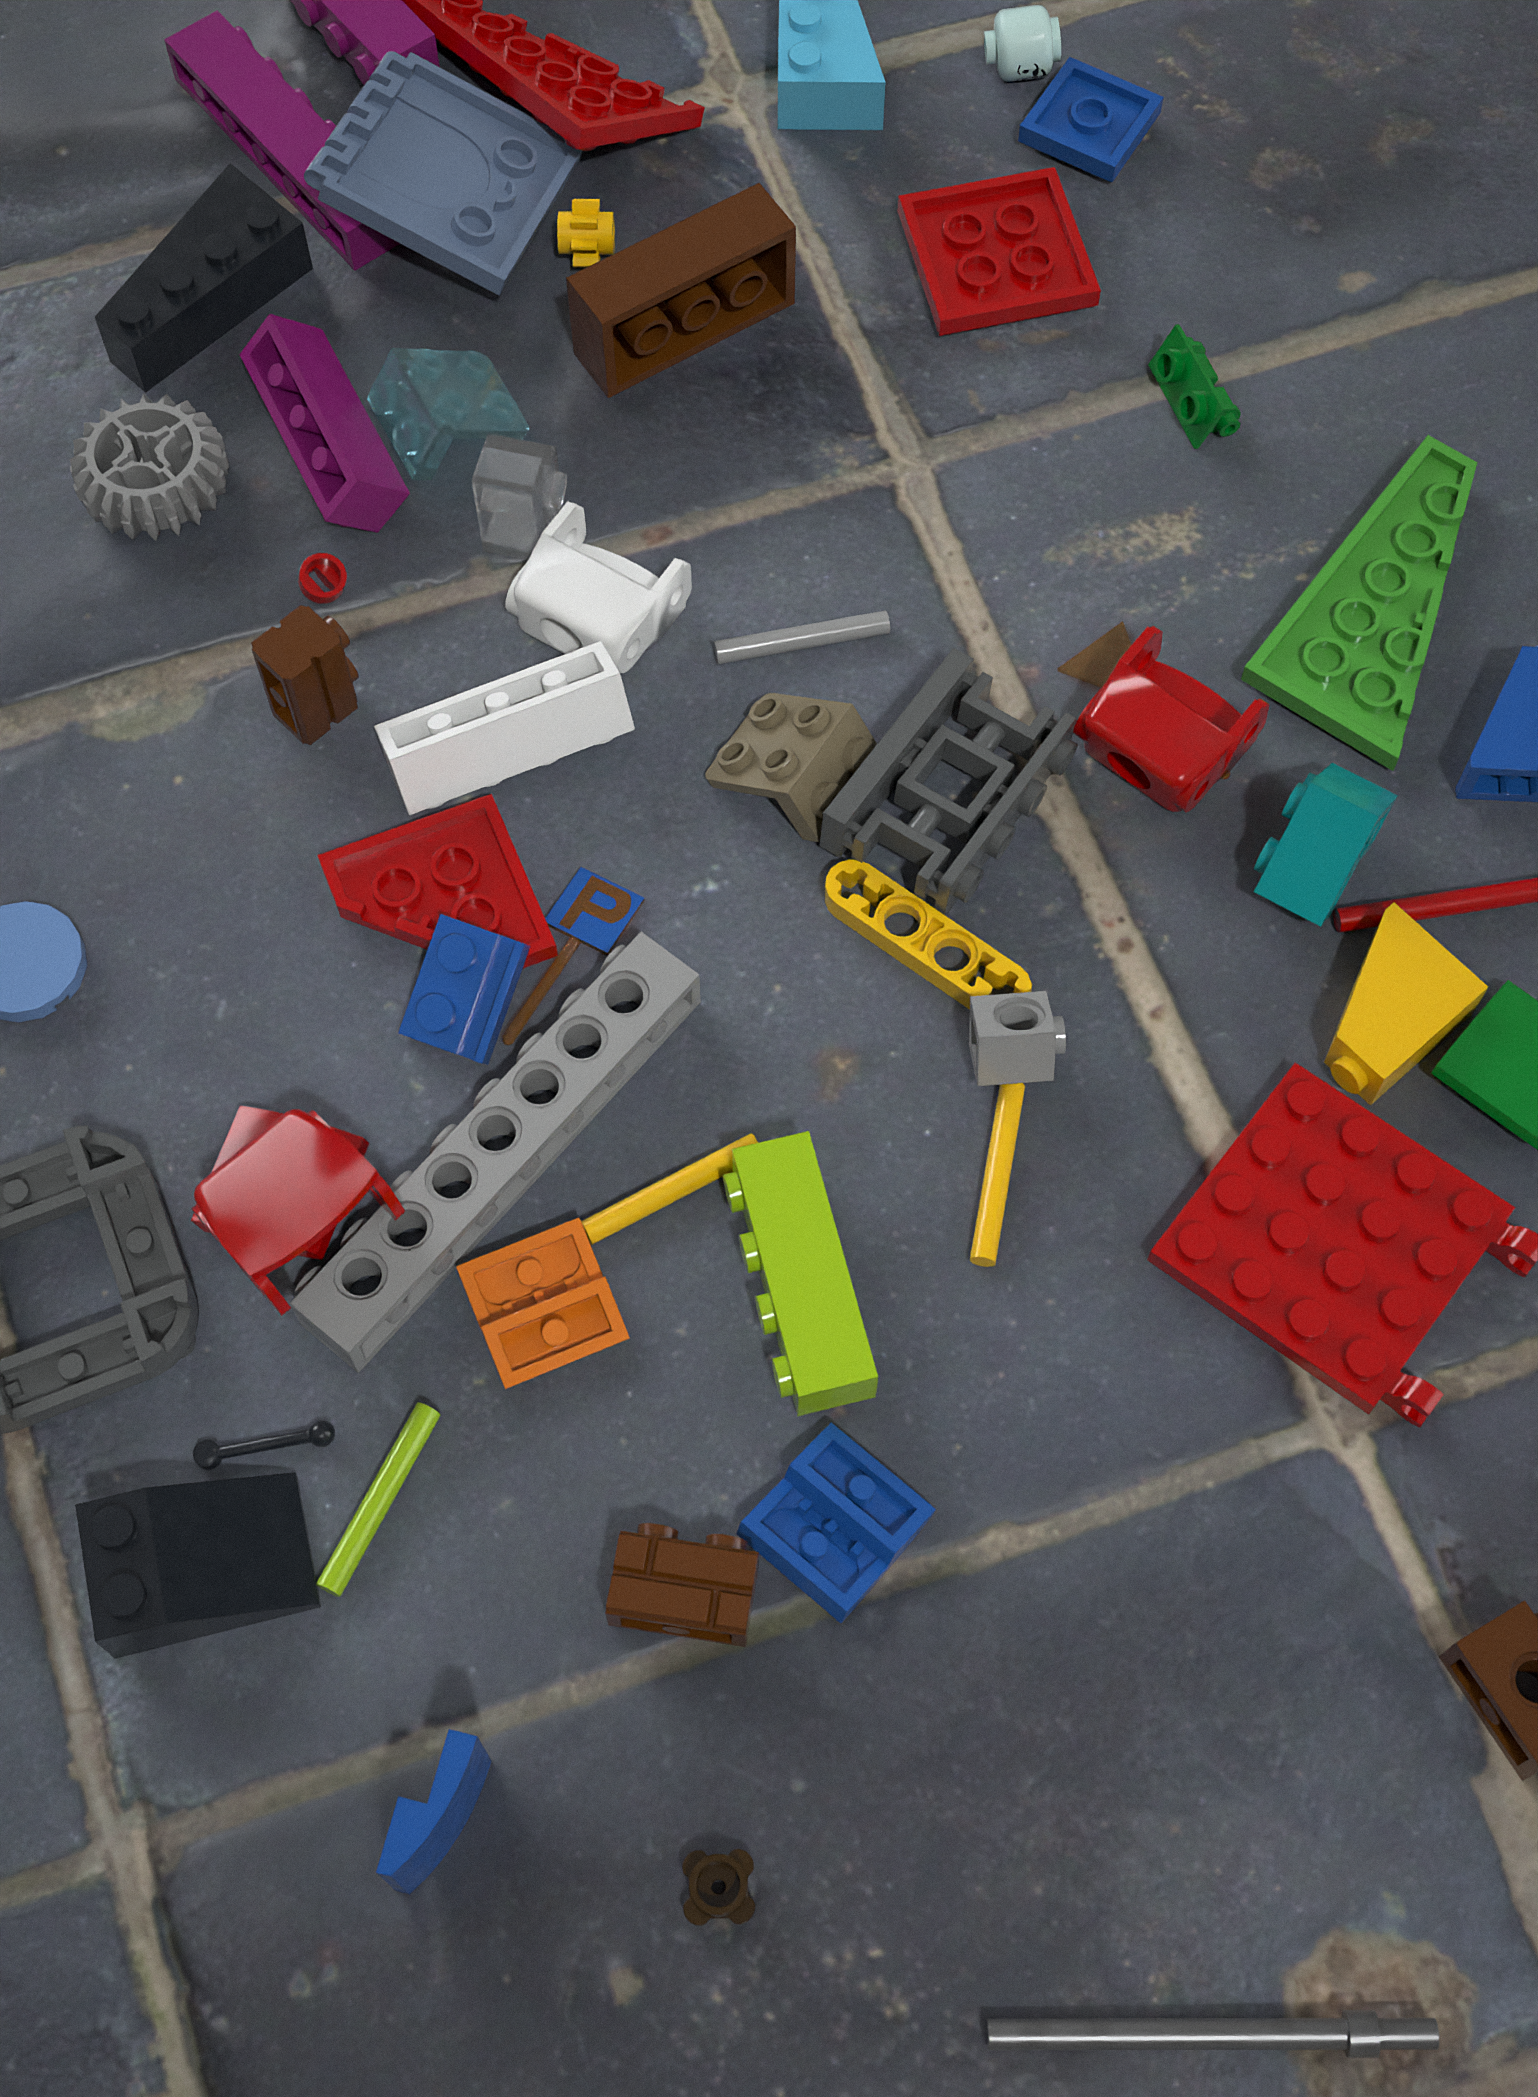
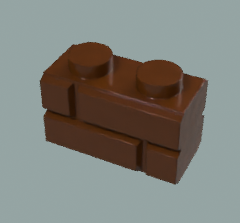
(306, 673)
(683, 1585)

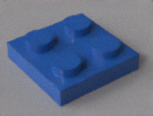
(1090, 119)

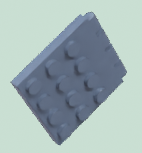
(443, 169)

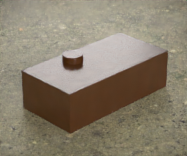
(682, 289)

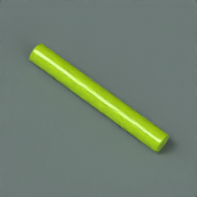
(378, 1500)

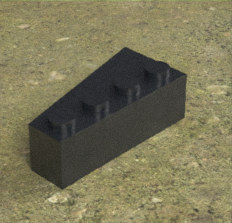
(203, 279)

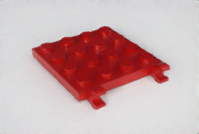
(1338, 1241)

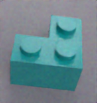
(1328, 834)

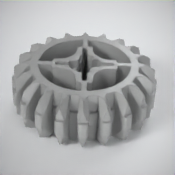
(149, 466)

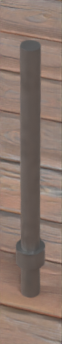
(1357, 2033)

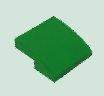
(1498, 1062)

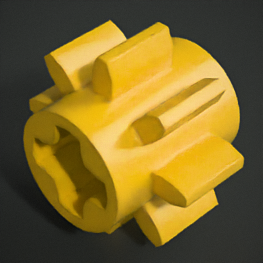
(586, 232)

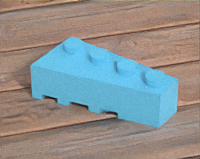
(827, 68)

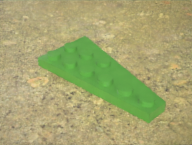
(1365, 622)

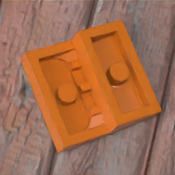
(542, 1303)

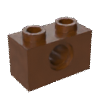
(1485, 1672)

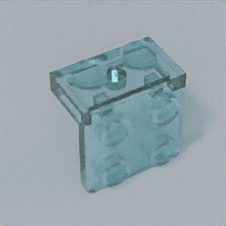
(438, 397)

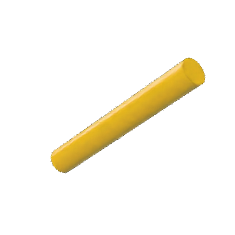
(997, 1175)
(663, 1192)

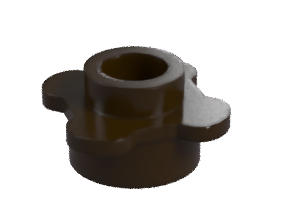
(703, 1872)

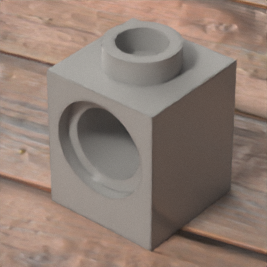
(1014, 1038)

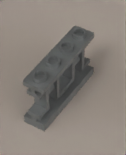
(911, 754)

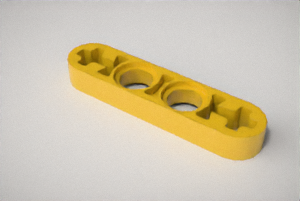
(918, 949)

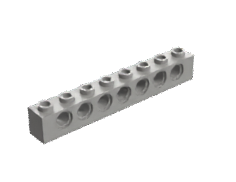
(362, 1325)

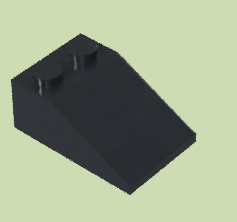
(195, 1560)

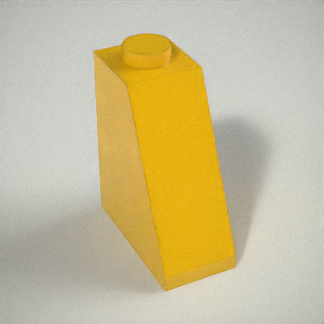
(1400, 1006)

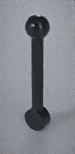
(209, 1454)

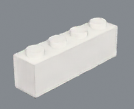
(505, 727)

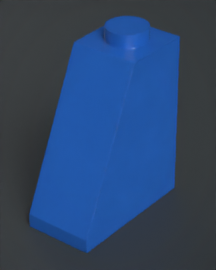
(1507, 750)

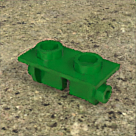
(1190, 390)

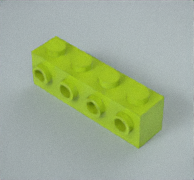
(802, 1273)

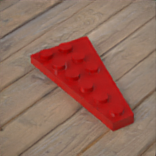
(555, 78)

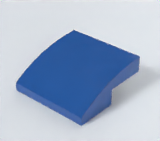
(835, 1522)
(425, 1832)

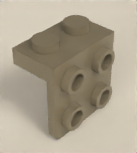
(794, 753)

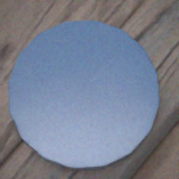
(38, 960)

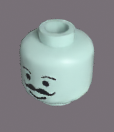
(1023, 43)

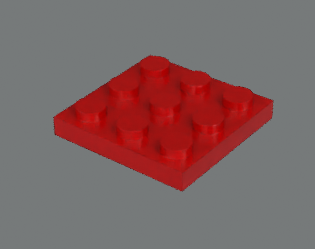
(998, 251)

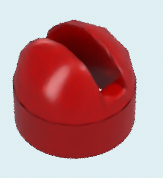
(329, 571)

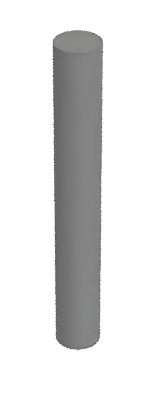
(802, 637)

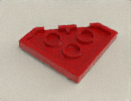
(438, 865)

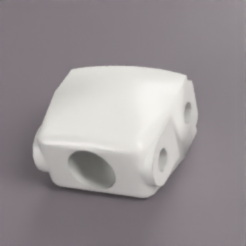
(588, 595)

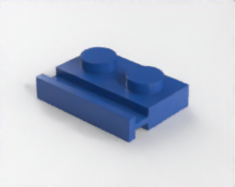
(464, 989)

